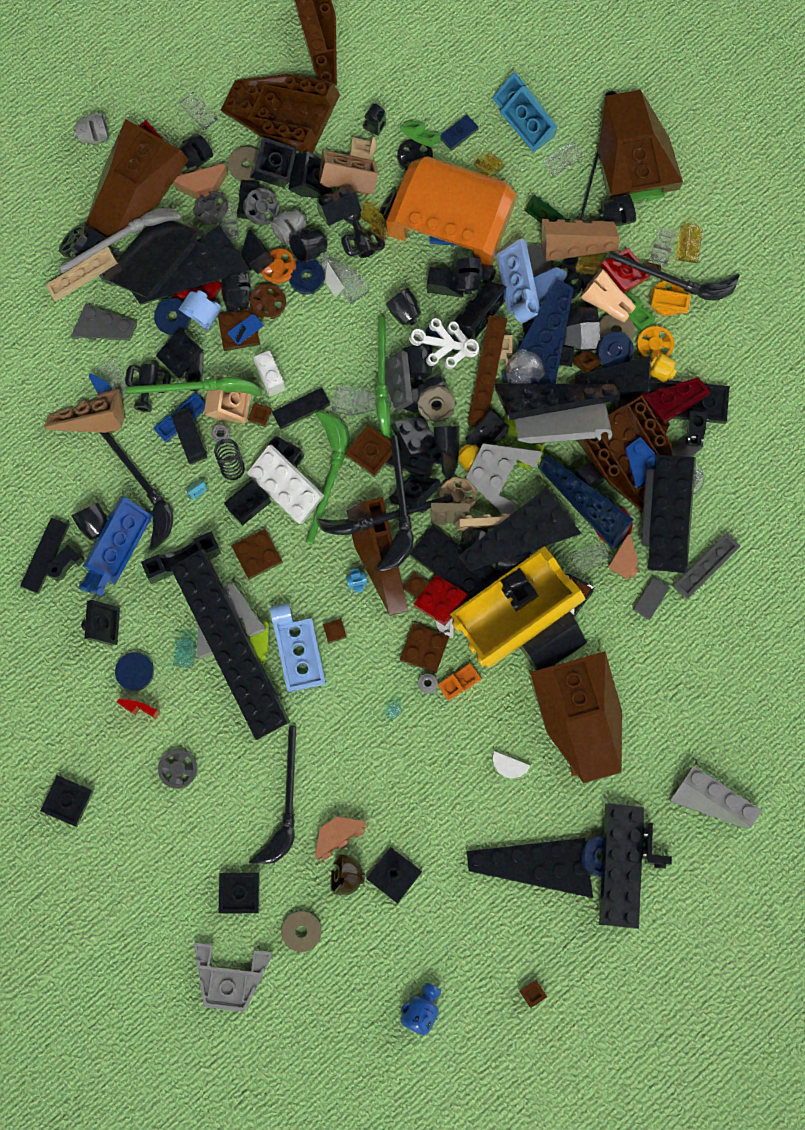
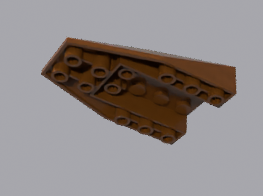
(283, 108)
(635, 147)
(133, 179)
(627, 425)
(582, 714)

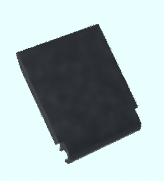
(153, 257)

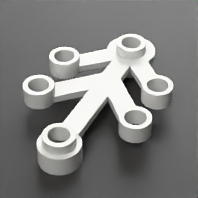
(446, 343)

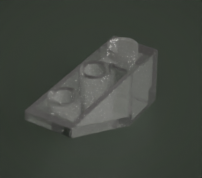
(351, 279)
(354, 401)

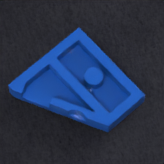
(640, 459)

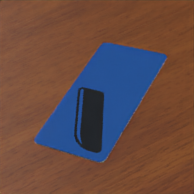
(245, 329)

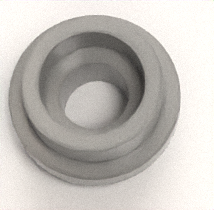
(220, 428)
(425, 689)

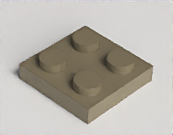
(448, 512)

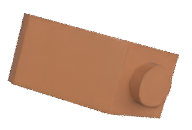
(625, 560)

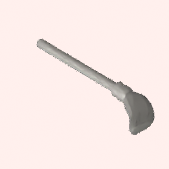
(149, 219)

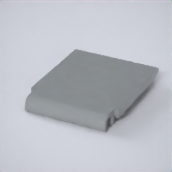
(565, 425)

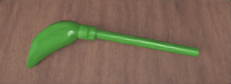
(226, 384)
(382, 405)
(339, 442)

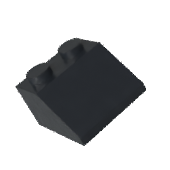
(305, 177)
(338, 205)

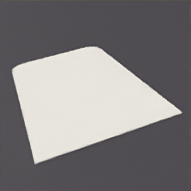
(333, 281)

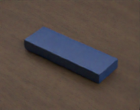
(166, 428)

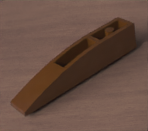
(319, 32)
(372, 547)

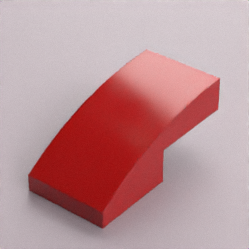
(134, 706)

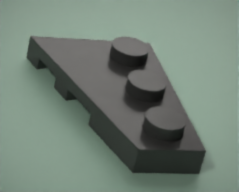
(102, 324)
(398, 380)

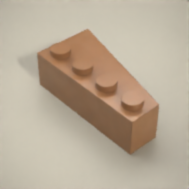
(577, 239)

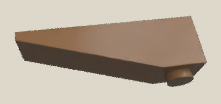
(98, 415)

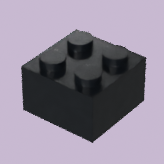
(273, 162)

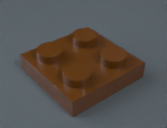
(230, 320)
(370, 451)
(256, 554)
(424, 648)

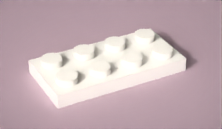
(285, 484)

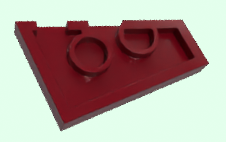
(674, 400)

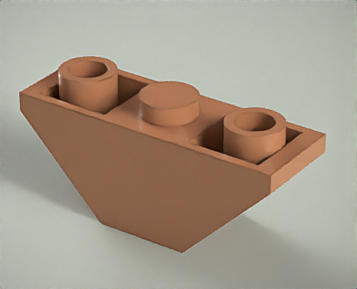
(201, 181)
(336, 835)

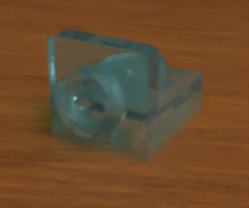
(184, 653)

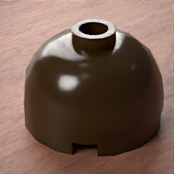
(347, 875)

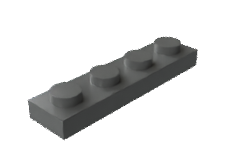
(706, 566)

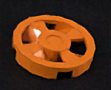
(279, 266)

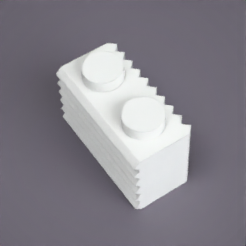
(269, 373)

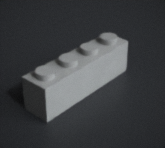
(714, 799)

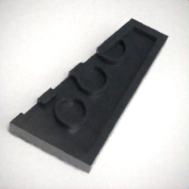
(628, 377)

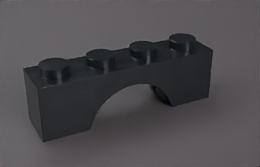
(159, 566)

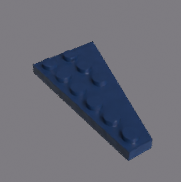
(548, 331)
(598, 511)

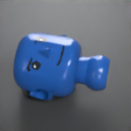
(421, 1012)

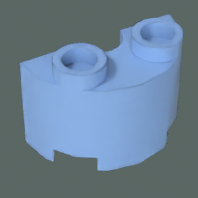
(200, 309)

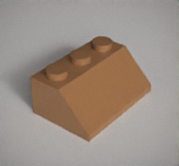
(348, 170)

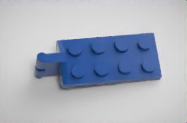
(114, 546)

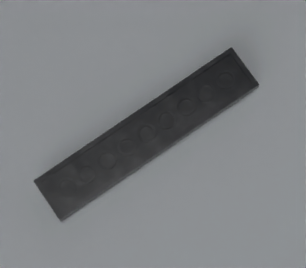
(230, 644)

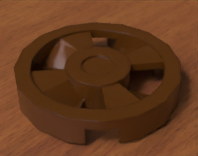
(267, 301)

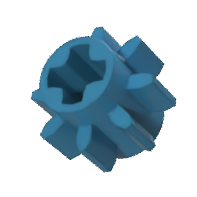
(356, 580)

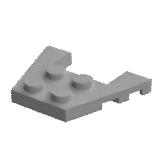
(493, 468)
(244, 612)
(228, 987)

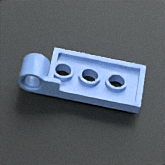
(529, 305)
(282, 624)

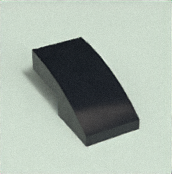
(245, 188)

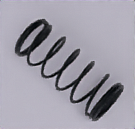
(221, 462)

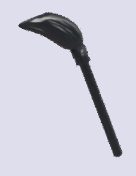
(707, 291)
(162, 510)
(351, 526)
(404, 539)
(284, 837)

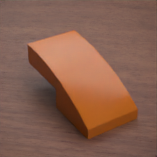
(459, 682)

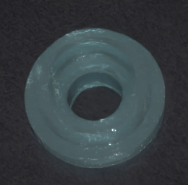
(393, 711)

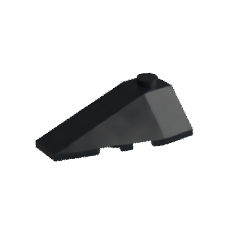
(581, 329)

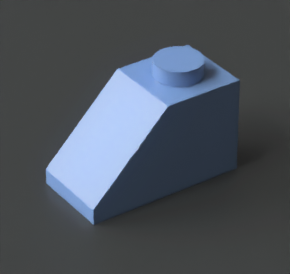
(545, 282)

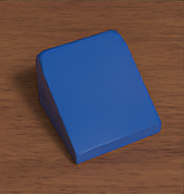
(99, 384)

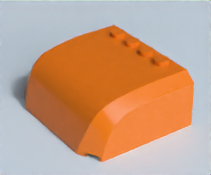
(453, 206)

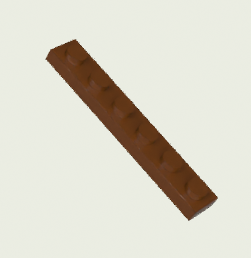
(487, 368)

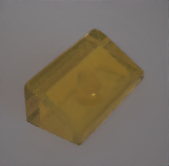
(689, 243)

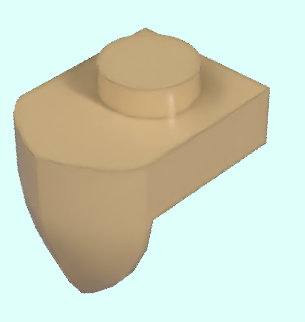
(363, 148)

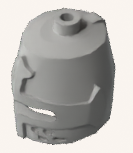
(92, 129)
(288, 223)

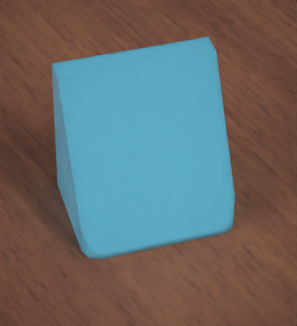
(196, 489)

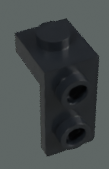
(658, 861)

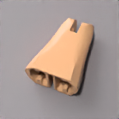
(607, 296)

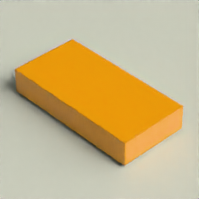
(670, 301)

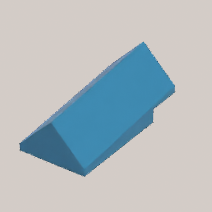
(525, 113)

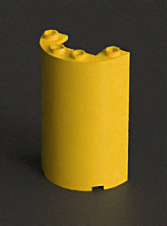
(494, 624)

